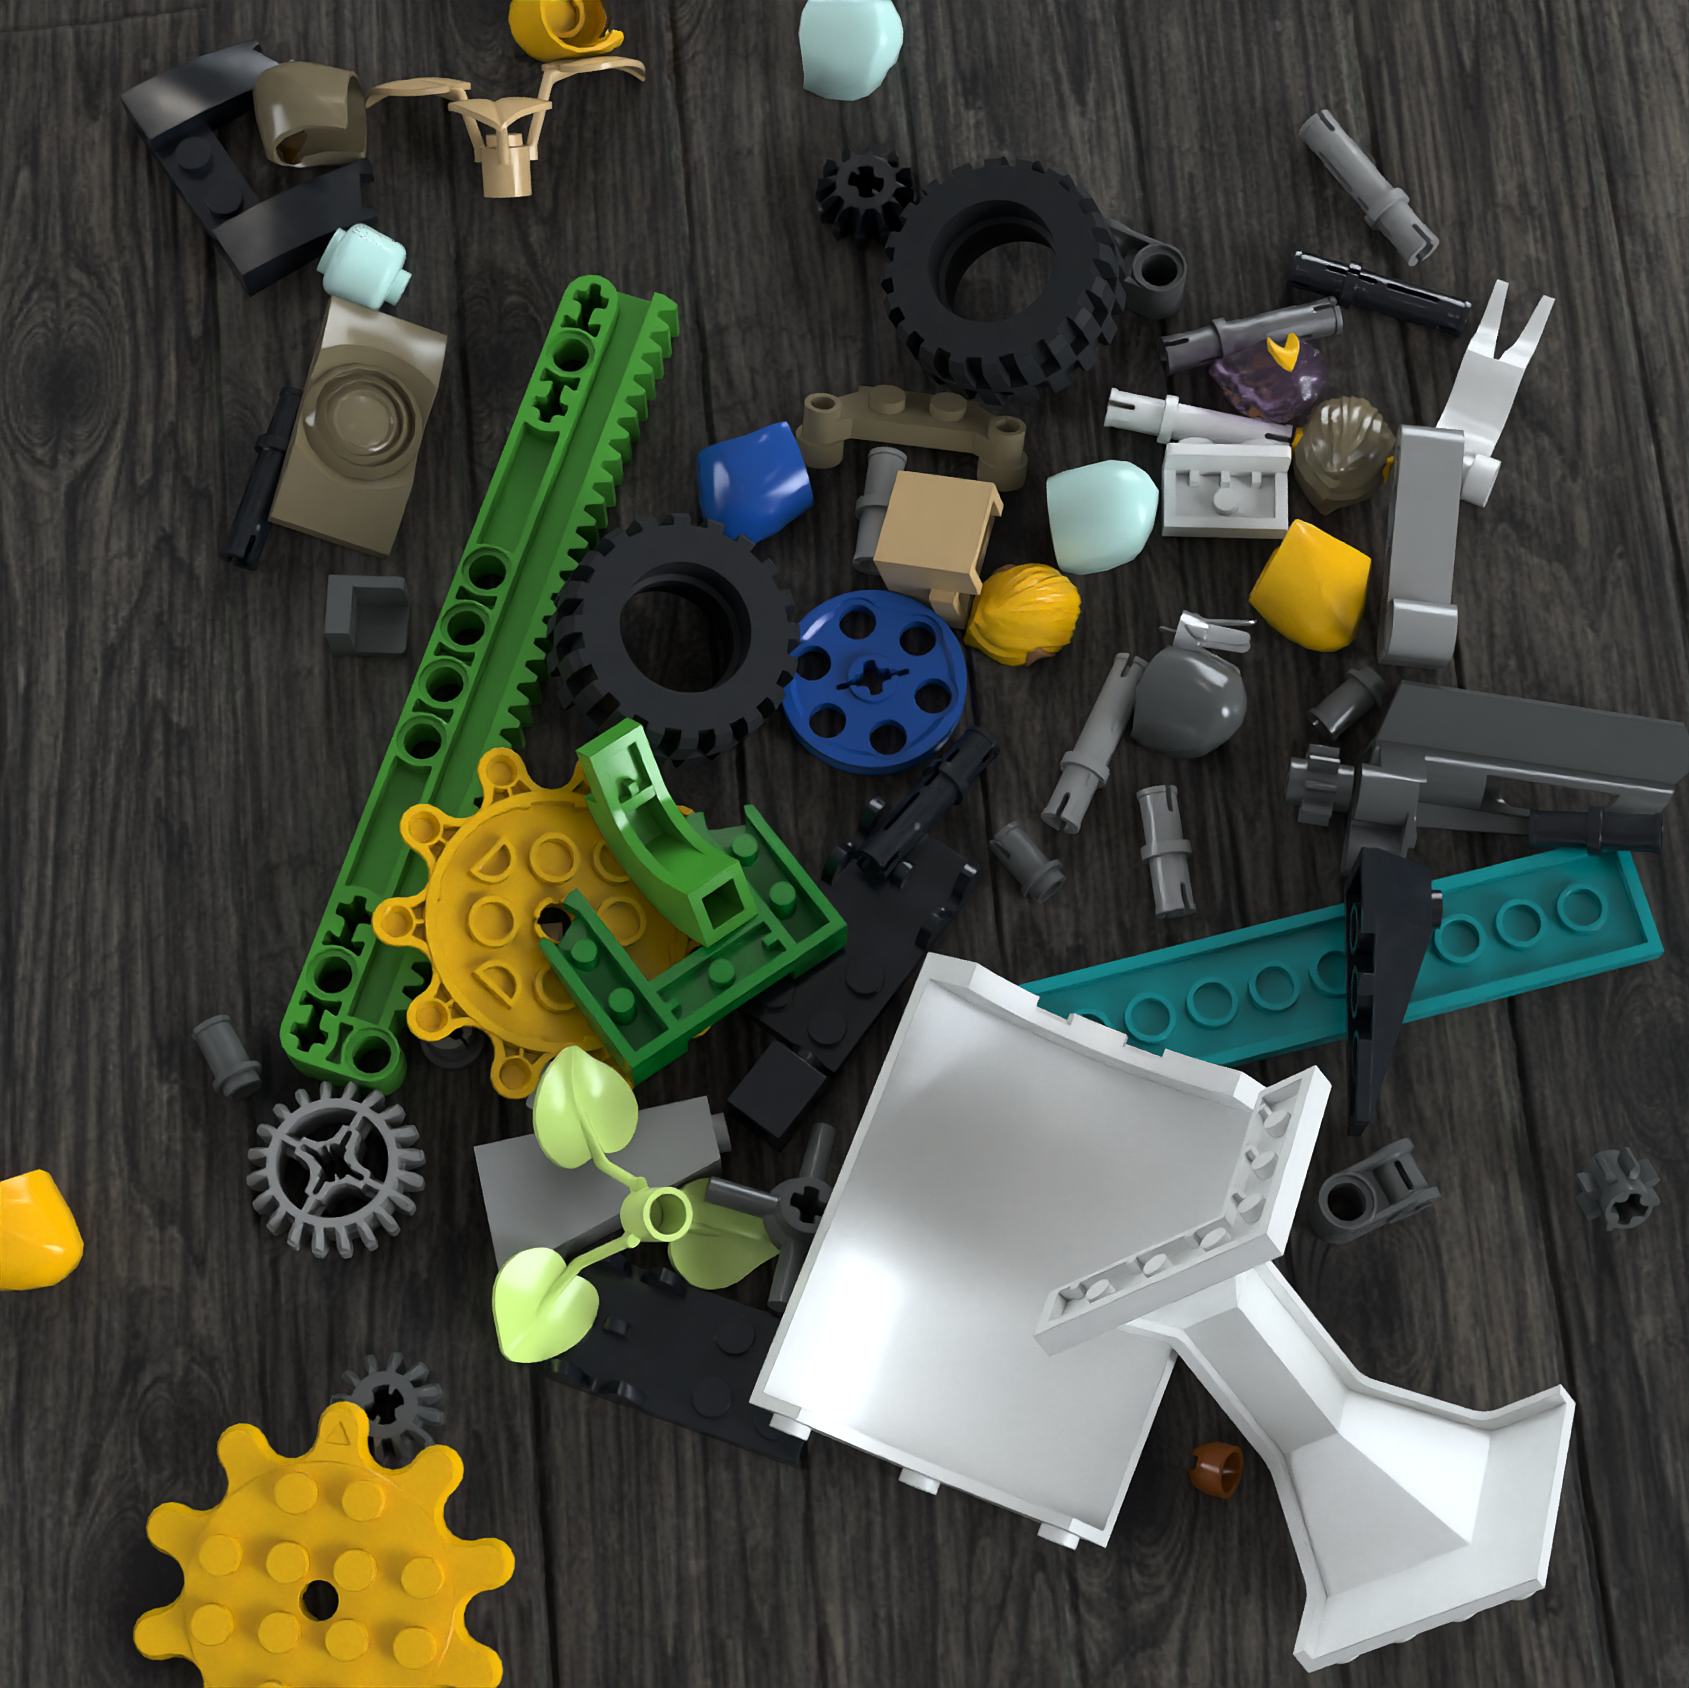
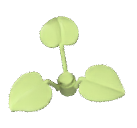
(579, 1116)

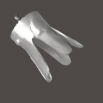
(1197, 633)

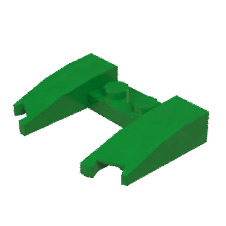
(651, 1021)

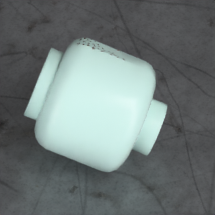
(364, 267)

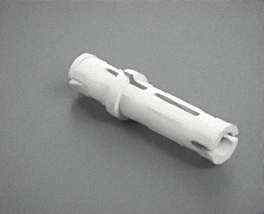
(1179, 421)

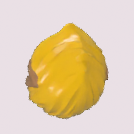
(1023, 614)

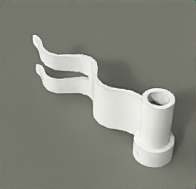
(1487, 391)

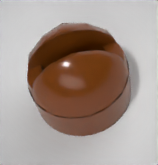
(1217, 1468)

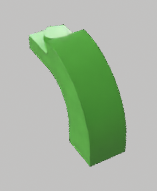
(654, 843)

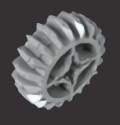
(349, 1144)

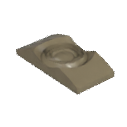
(359, 428)

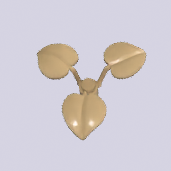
(505, 157)

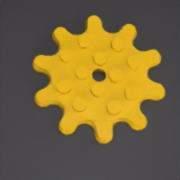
(483, 910)
(335, 1521)

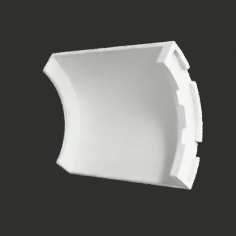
(976, 1184)

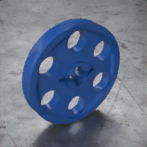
(896, 704)

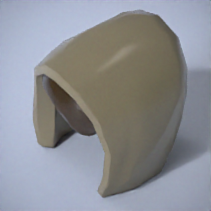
(310, 115)

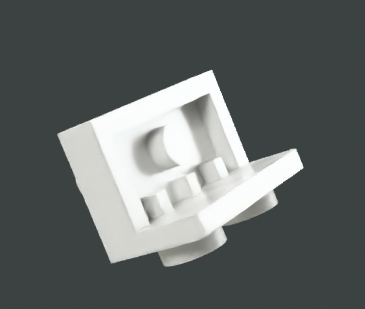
(1225, 489)

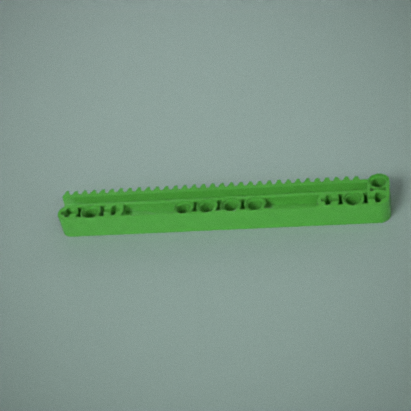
(533, 533)

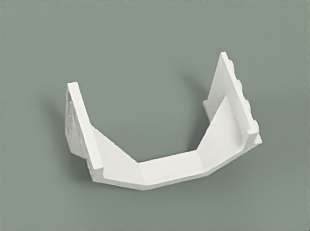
(1389, 1495)

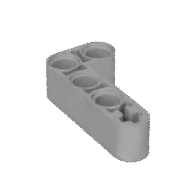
(1416, 605)

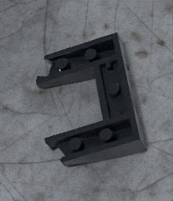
(255, 238)

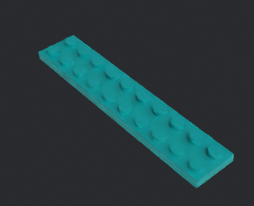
(1285, 979)

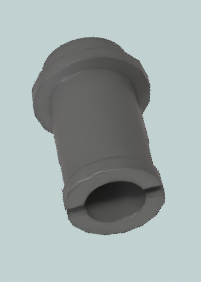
(1348, 703)
(1027, 863)
(224, 1053)

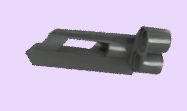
(1451, 747)

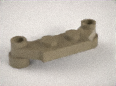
(917, 420)

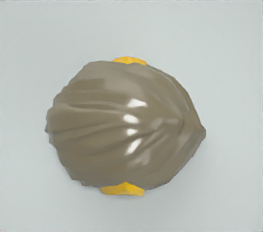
(1342, 453)

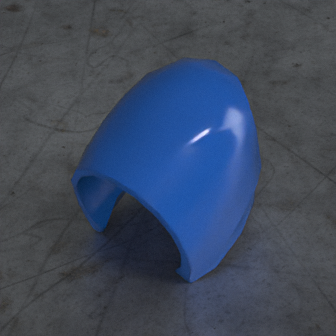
(754, 482)

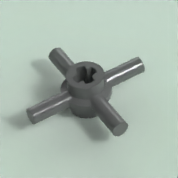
(782, 1210)

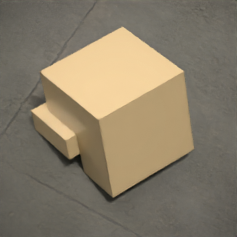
(937, 541)

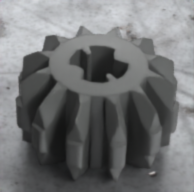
(409, 1416)

